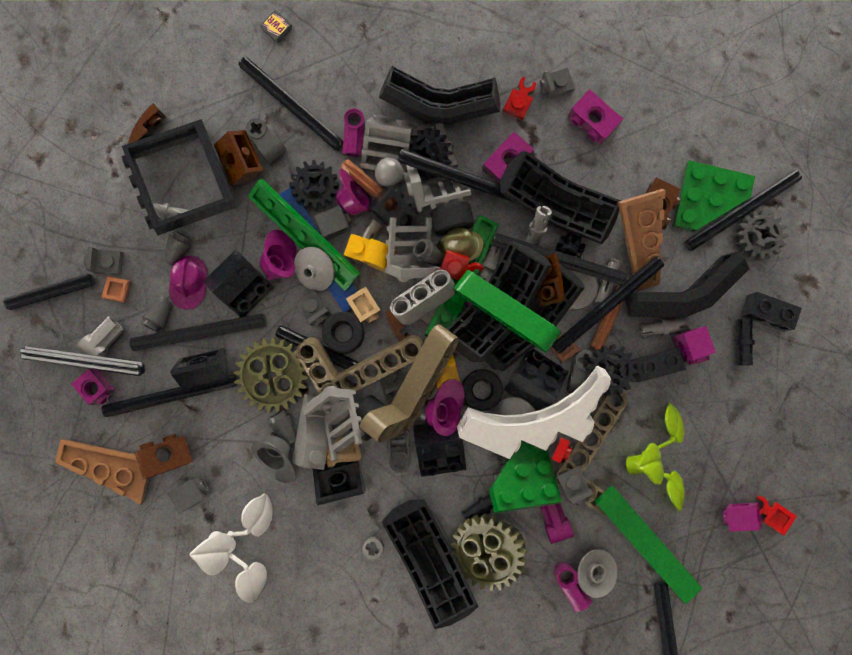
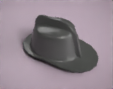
(274, 457)

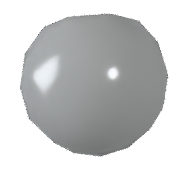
(389, 172)

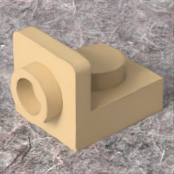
(364, 306)
(348, 454)

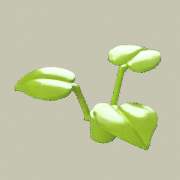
(650, 459)

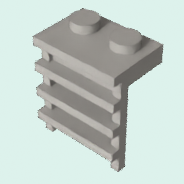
(385, 132)
(422, 193)
(405, 265)
(334, 406)

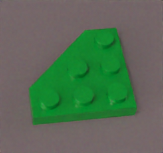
(709, 193)
(525, 481)

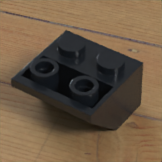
(238, 284)
(537, 380)
(438, 453)

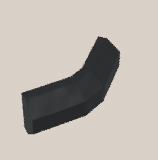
(440, 104)
(571, 204)
(517, 275)
(698, 297)
(514, 346)
(430, 563)

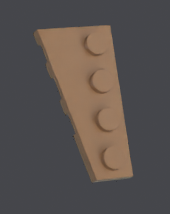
(642, 231)
(105, 467)

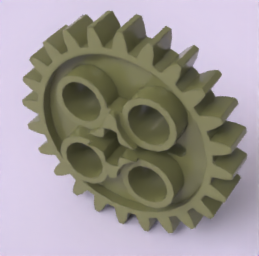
(251, 378)
(489, 552)

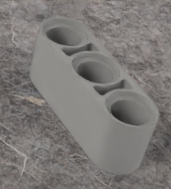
(412, 301)

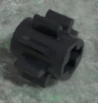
(571, 245)

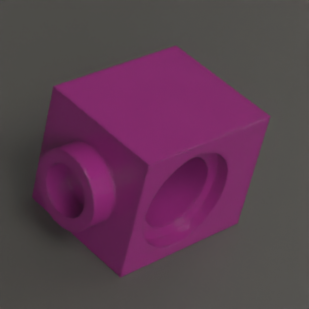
(84, 383)
(743, 517)

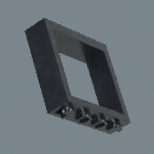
(163, 141)

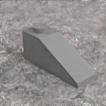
(311, 440)

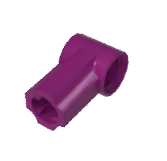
(353, 134)
(557, 525)
(571, 587)

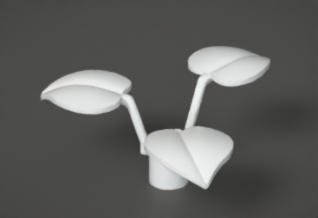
(215, 551)

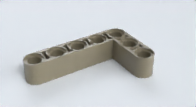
(359, 370)
(415, 390)
(589, 451)

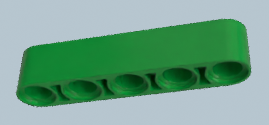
(507, 311)

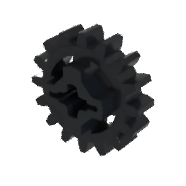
(432, 148)
(314, 178)
(621, 379)

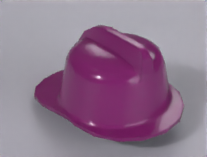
(352, 196)
(278, 255)
(187, 283)
(445, 409)

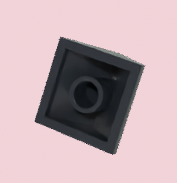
(200, 369)
(338, 482)

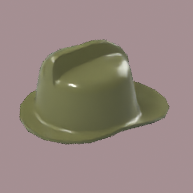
(462, 242)

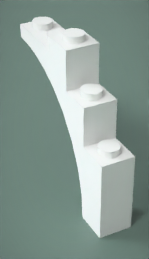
(540, 428)

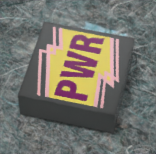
(276, 26)

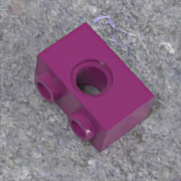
(593, 105)
(511, 147)
(694, 345)

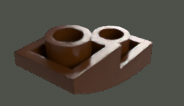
(149, 120)
(552, 289)
(397, 328)

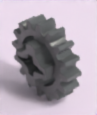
(770, 231)

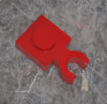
(519, 101)
(457, 264)
(562, 450)
(776, 516)

